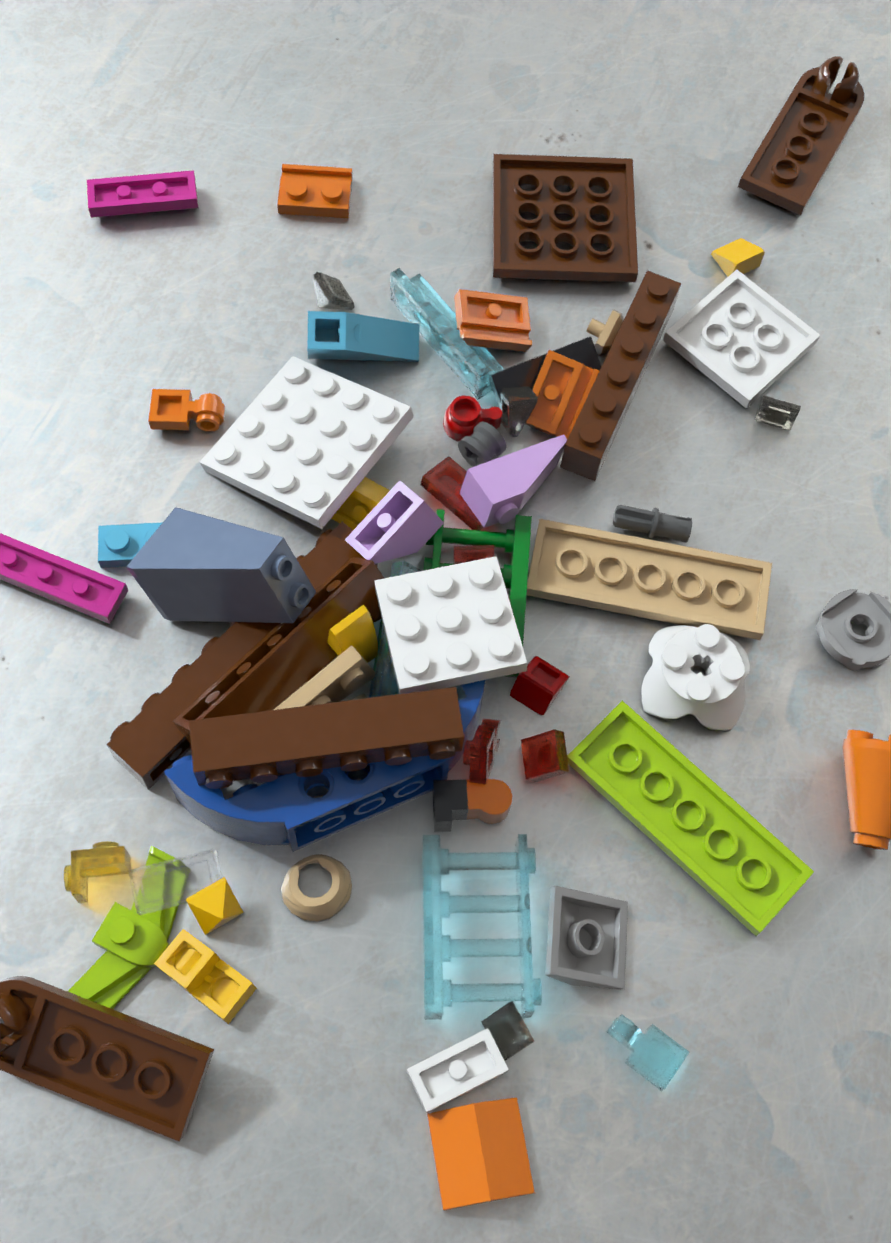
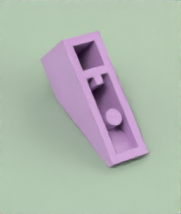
(504, 485)

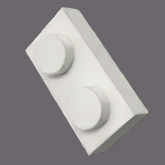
(457, 1070)

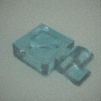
(652, 1054)

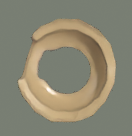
(321, 907)

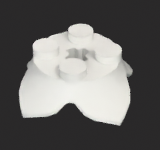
(675, 690)

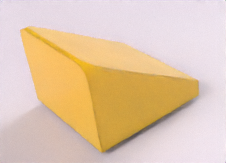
(738, 256)

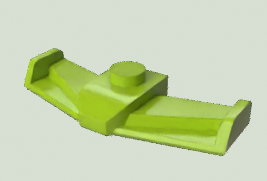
(131, 948)

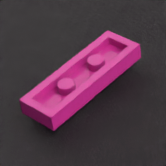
(142, 193)

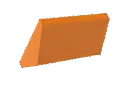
(480, 1153)

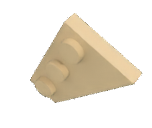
(333, 682)

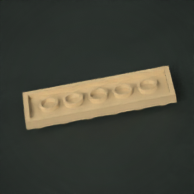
(649, 579)

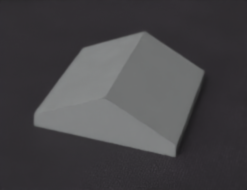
(586, 939)

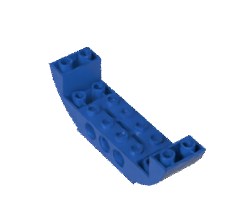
(286, 808)

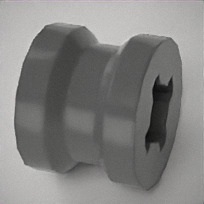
(482, 444)

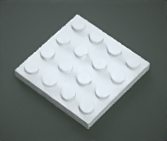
(307, 441)

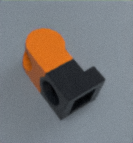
(469, 801)

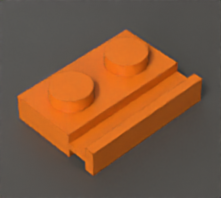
(315, 191)
(493, 320)
(561, 393)

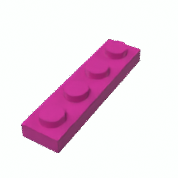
(60, 579)

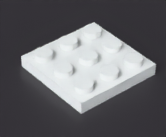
(741, 338)
(450, 626)

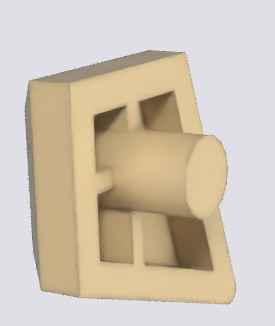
(605, 332)

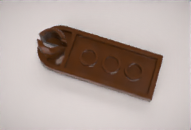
(805, 136)
(100, 1056)

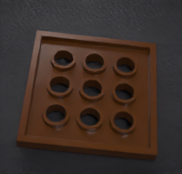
(547, 260)

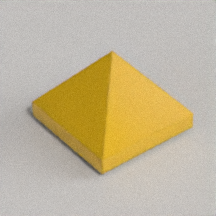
(214, 905)

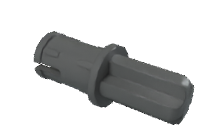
(652, 523)

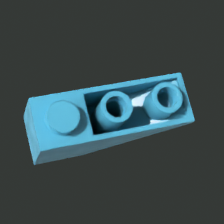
(361, 338)

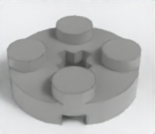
(837, 633)

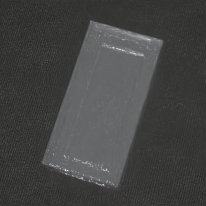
(173, 880)

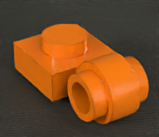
(174, 408)

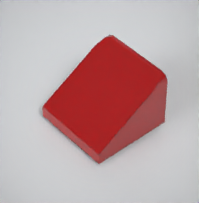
(538, 685)

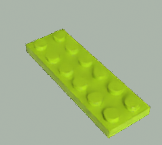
(689, 817)

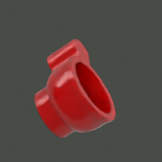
(465, 414)

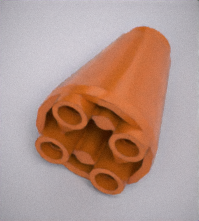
(868, 788)

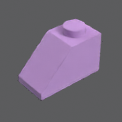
(395, 526)

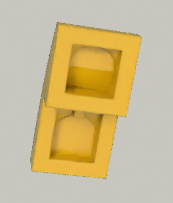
(357, 631)
(205, 976)

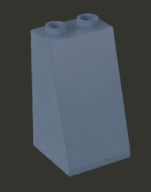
(220, 572)

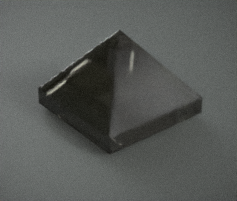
(331, 293)
(508, 1030)

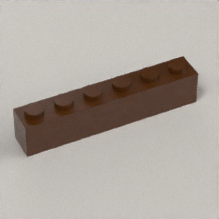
(620, 376)
(290, 651)
(326, 737)

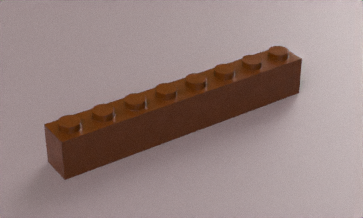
(151, 739)

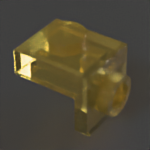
(102, 860)

